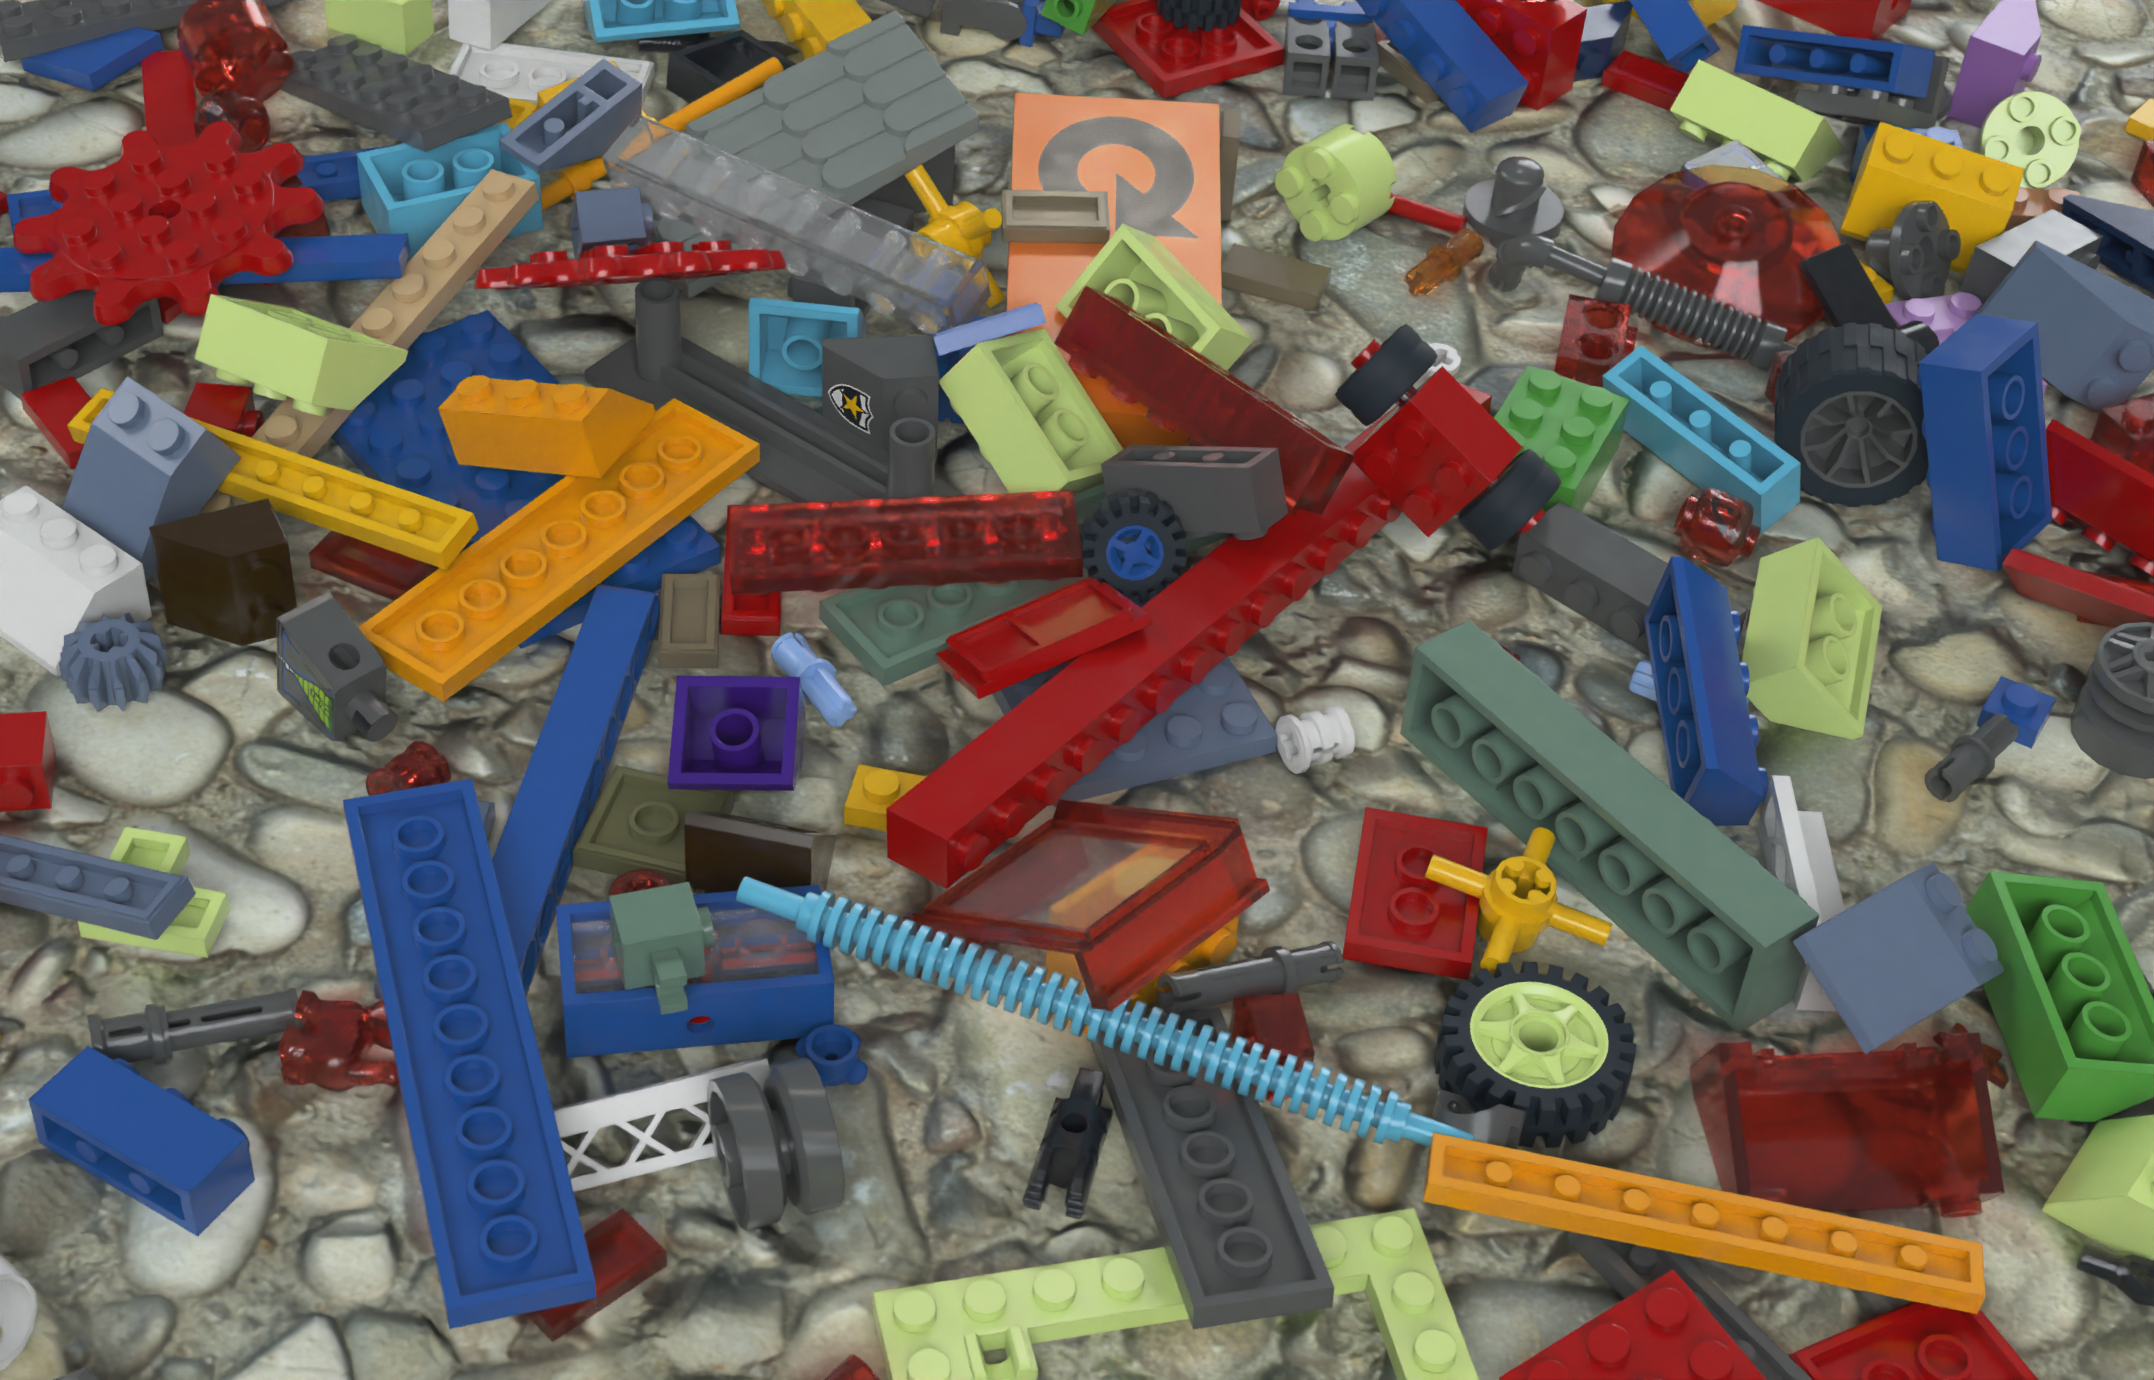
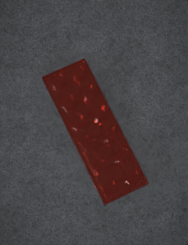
(904, 542)

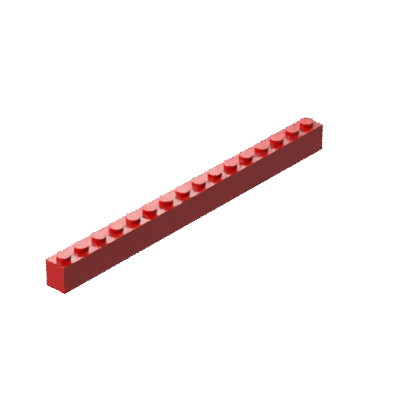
(1114, 690)

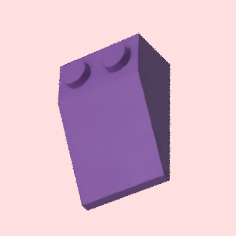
(1997, 60)

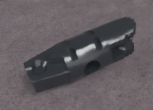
(1071, 1145)

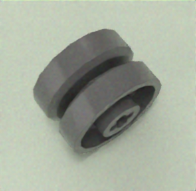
(775, 1143)

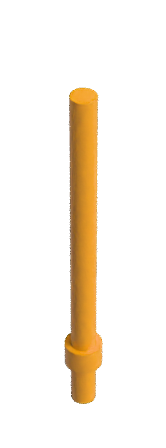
(580, 177)

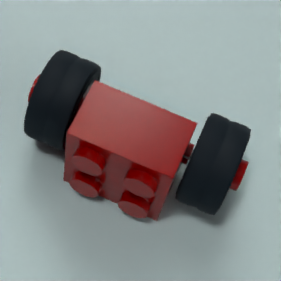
(1441, 446)

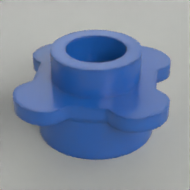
(834, 1055)

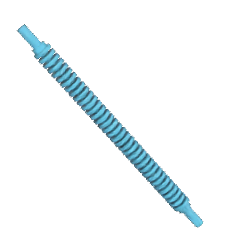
(822, 916)

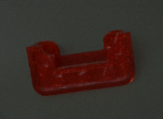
(1852, 1126)

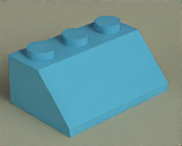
(657, 18)

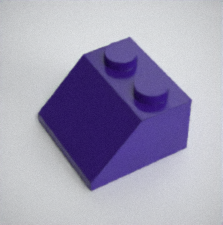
(737, 733)

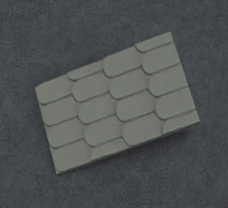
(843, 125)

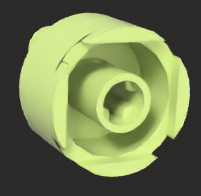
(1337, 183)

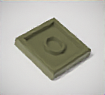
(642, 825)

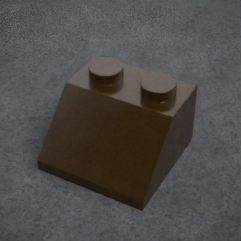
(225, 572)
(729, 847)

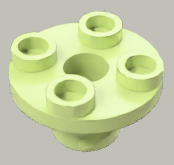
(2033, 134)

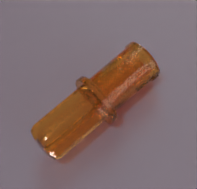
(1444, 262)

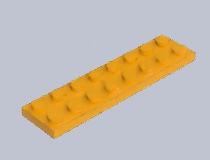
(556, 551)

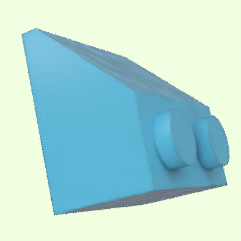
(788, 341)

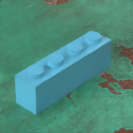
(1704, 437)

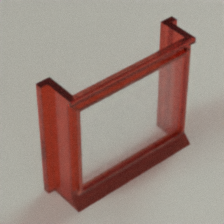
(1111, 888)

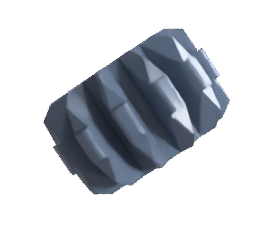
(113, 662)

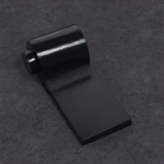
(1851, 297)

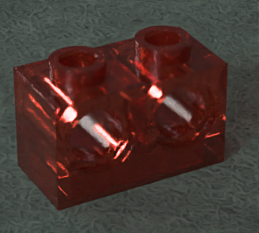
(1593, 339)

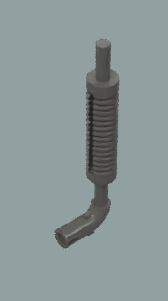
(1648, 297)

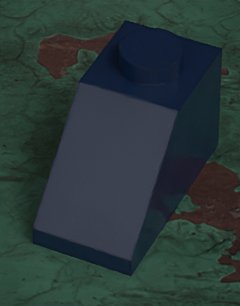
(1602, 38)

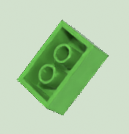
(1568, 427)

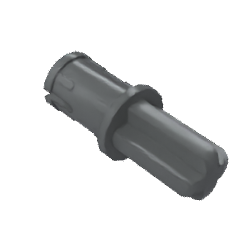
(1971, 758)

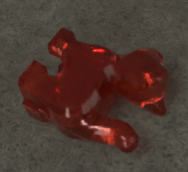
(336, 1045)

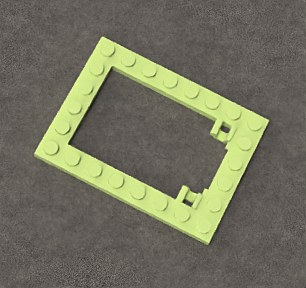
(948, 1324)

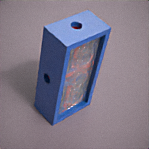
(756, 986)

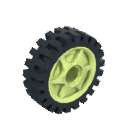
(1537, 1049)

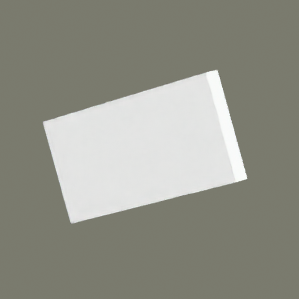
(525, 70)

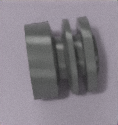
(2117, 702)

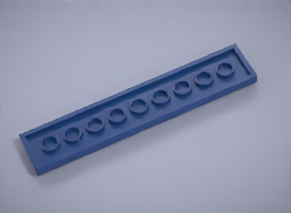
(466, 1057)

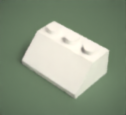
(59, 575)

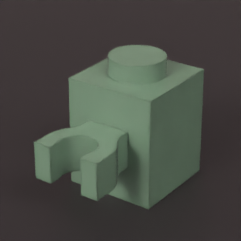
(660, 941)

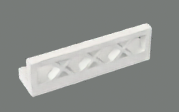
(1801, 858)
(638, 1103)

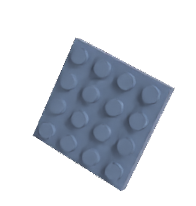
(1199, 731)

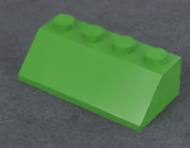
(2068, 995)

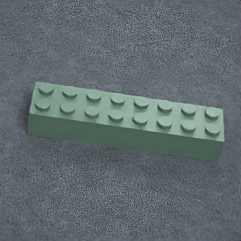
(1615, 825)

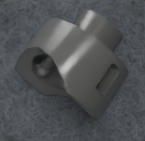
(1493, 1126)

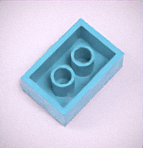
(420, 189)

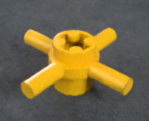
(957, 226)
(1518, 901)

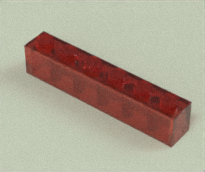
(1197, 396)

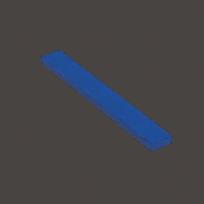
(314, 260)

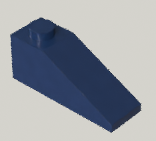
(2126, 235)

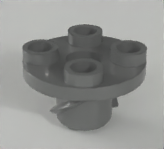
(1514, 203)
(1915, 251)

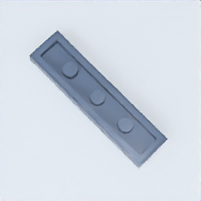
(90, 888)

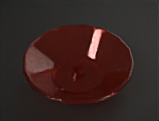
(1684, 235)

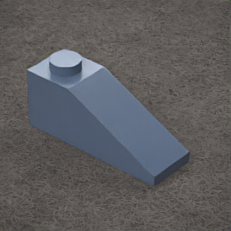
(578, 120)

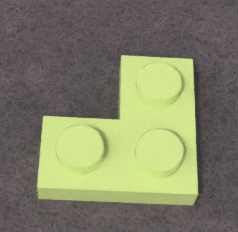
(196, 925)

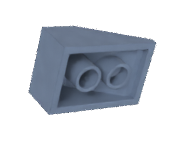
(2090, 326)
(144, 470)
(1899, 956)

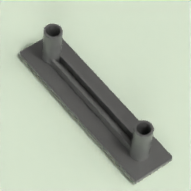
(799, 448)

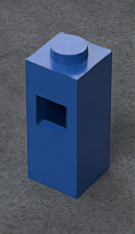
(1677, 31)

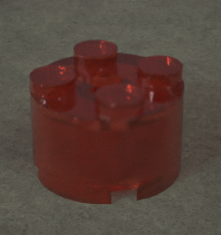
(233, 48)

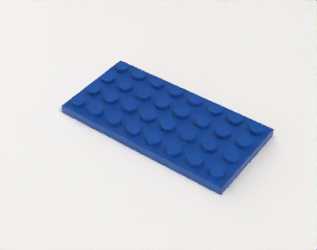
(403, 443)

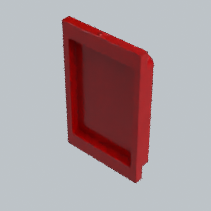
(1040, 636)

